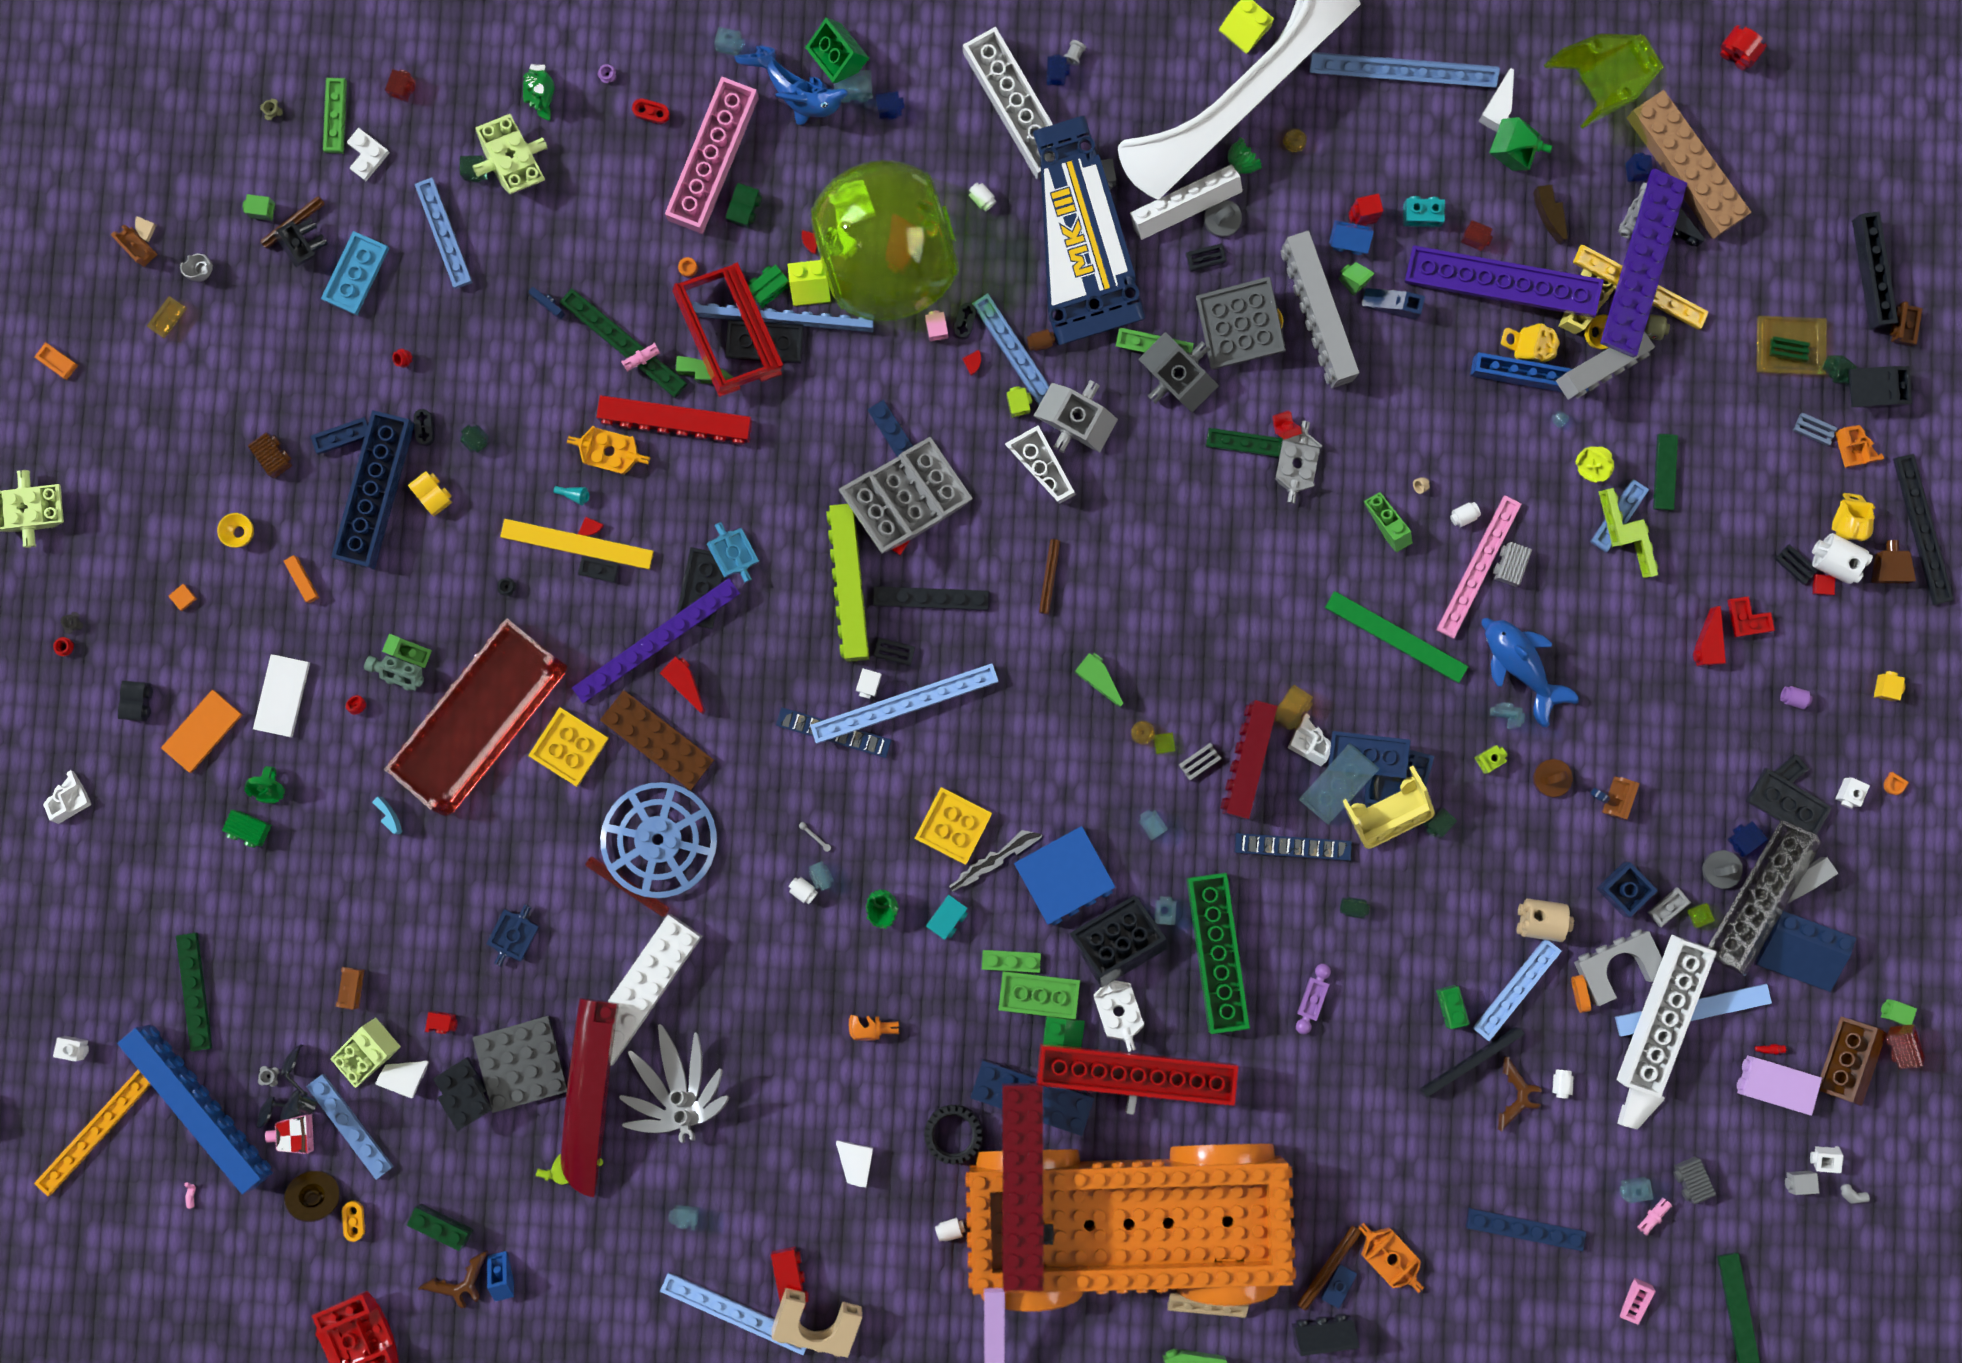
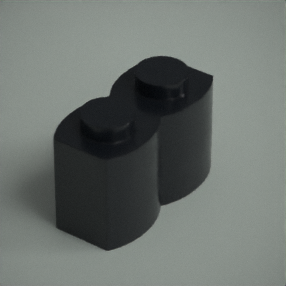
(134, 701)

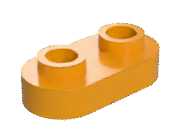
(353, 1220)

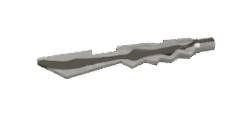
(993, 860)

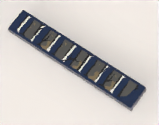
(857, 740)
(1292, 846)

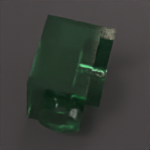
(1838, 368)

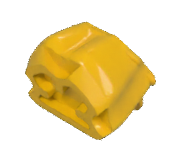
(1533, 343)
(1854, 518)

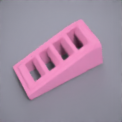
(1631, 1298)

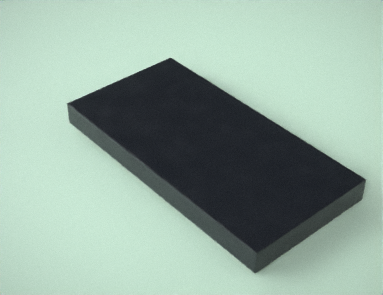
(786, 338)
(700, 577)
(1788, 802)

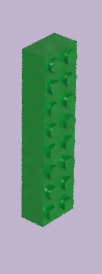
(1217, 953)

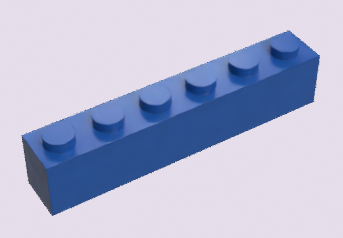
(1517, 371)

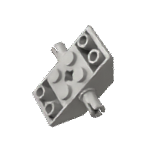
(1057, 411)

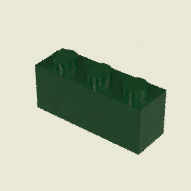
(439, 1227)

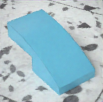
(390, 820)

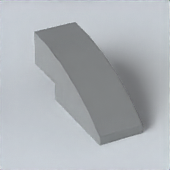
(1815, 875)

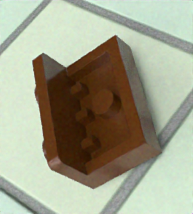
(1908, 324)

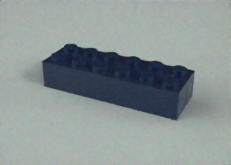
(1061, 1106)

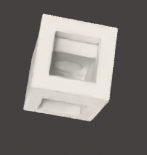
(1831, 1163)

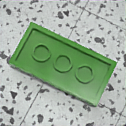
(1039, 995)

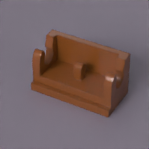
(134, 245)
(1621, 798)
(350, 988)

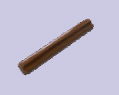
(297, 218)
(1049, 576)

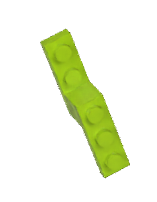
(1629, 532)

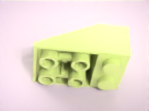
(365, 1052)

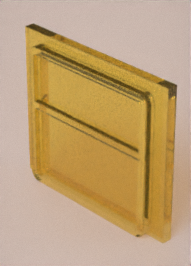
(1795, 328)

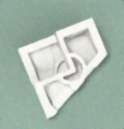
(67, 799)
(1638, 1108)

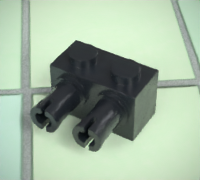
(294, 244)

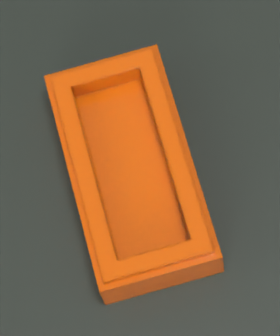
(56, 361)

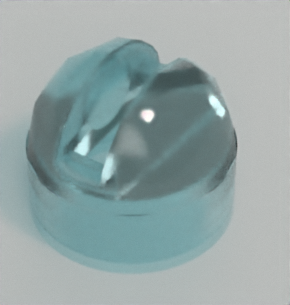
(1560, 419)

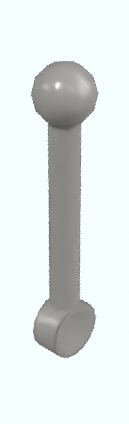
(826, 847)

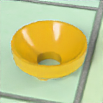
(1599, 322)
(229, 524)

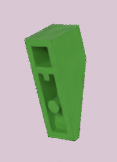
(1096, 674)
(1186, 1356)

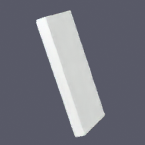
(281, 695)

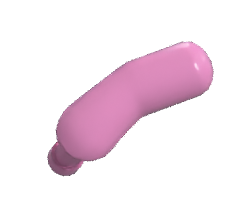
(190, 1195)

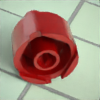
(1742, 47)

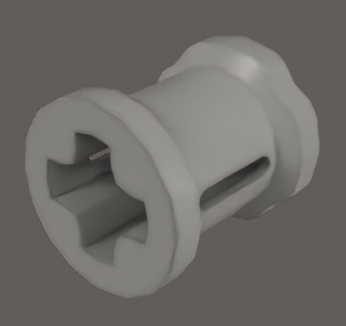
(1075, 52)

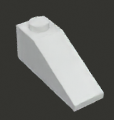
(1500, 104)

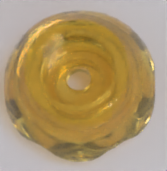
(1294, 146)
(1148, 735)

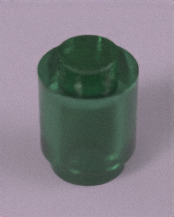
(1354, 907)

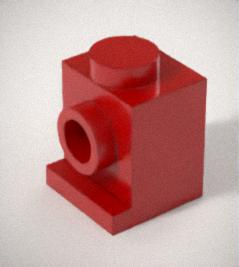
(440, 1022)

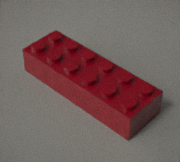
(1249, 759)

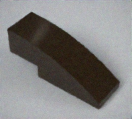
(1551, 213)

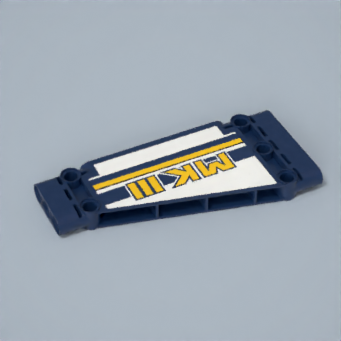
(1082, 237)

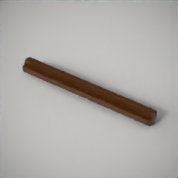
(1328, 1268)

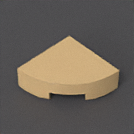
(144, 228)

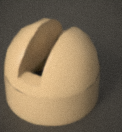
(1421, 488)

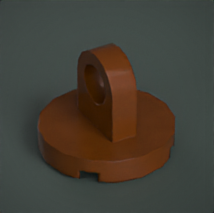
(1552, 778)

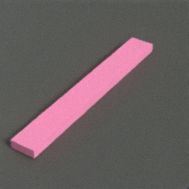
(1478, 567)

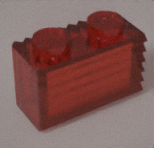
(1906, 1046)

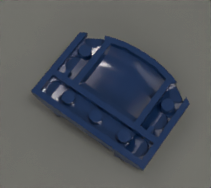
(1382, 787)

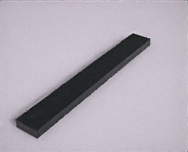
(1923, 529)

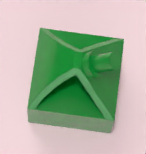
(1517, 144)

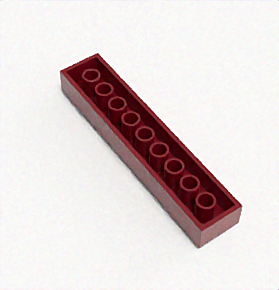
(1022, 1186)

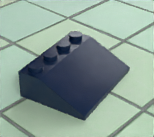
(1806, 951)

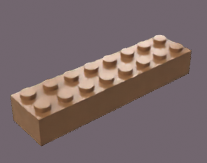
(1686, 158)

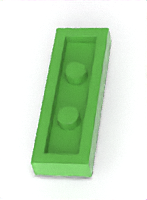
(1011, 961)

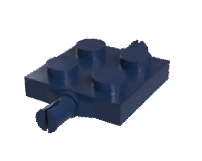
(512, 935)

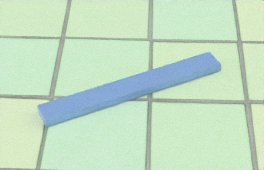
(1709, 1006)
(722, 1308)

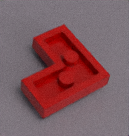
(1744, 622)

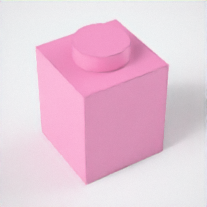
(936, 326)

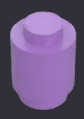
(1796, 697)

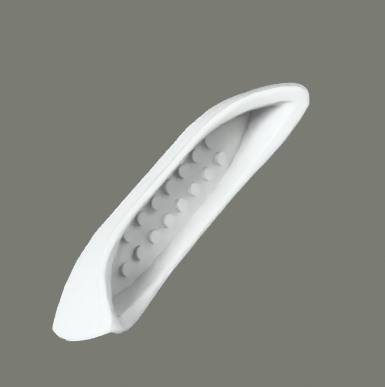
(1162, 159)

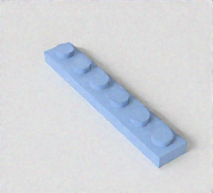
(1516, 989)

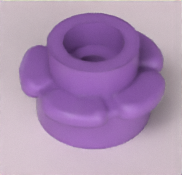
(607, 69)

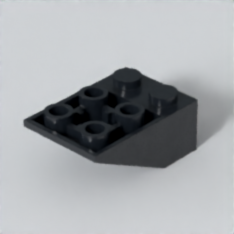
(1880, 387)

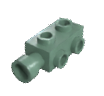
(399, 671)

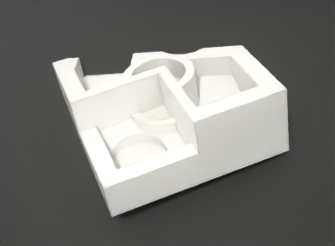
(1310, 742)
(403, 1077)
(855, 1162)

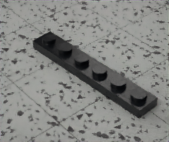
(930, 598)

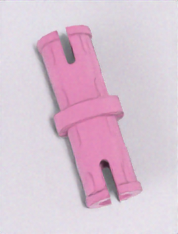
(641, 357)
(1654, 1216)

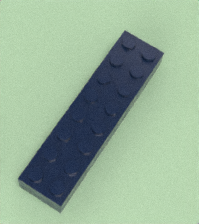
(373, 490)

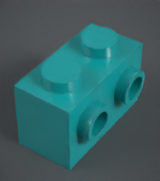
(1424, 212)

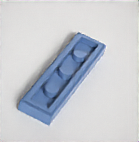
(1627, 505)

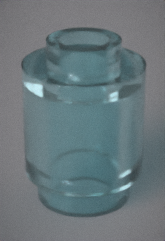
(820, 876)

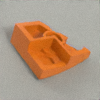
(1856, 447)

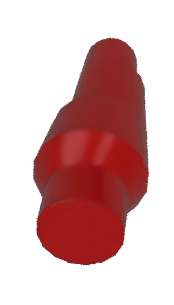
(1771, 1049)

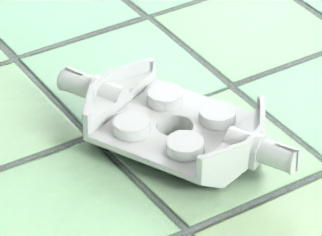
(1119, 1027)

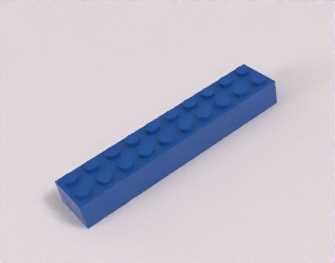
(195, 1108)

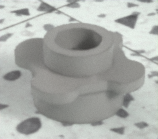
(264, 1080)

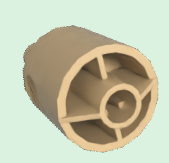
(1544, 920)

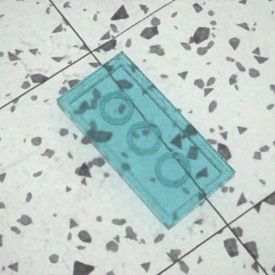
(1338, 782)

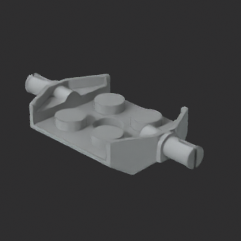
(1307, 451)

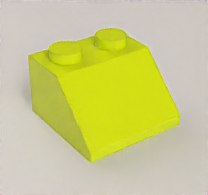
(1246, 24)
(808, 283)

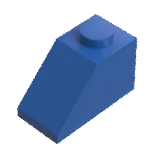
(499, 1276)

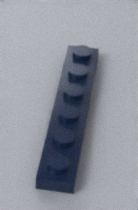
(1526, 1229)

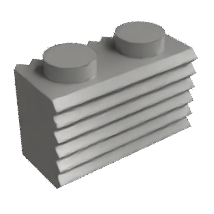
(1512, 564)

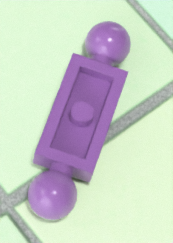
(1313, 998)

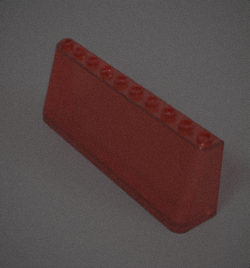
(476, 718)

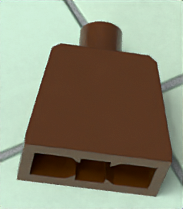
(1893, 566)

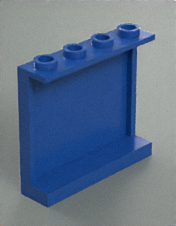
(1065, 876)

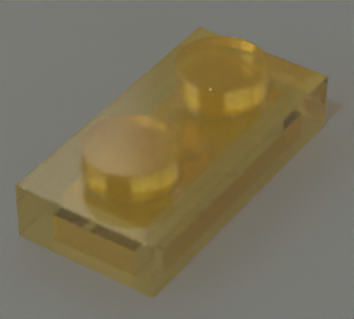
(166, 317)

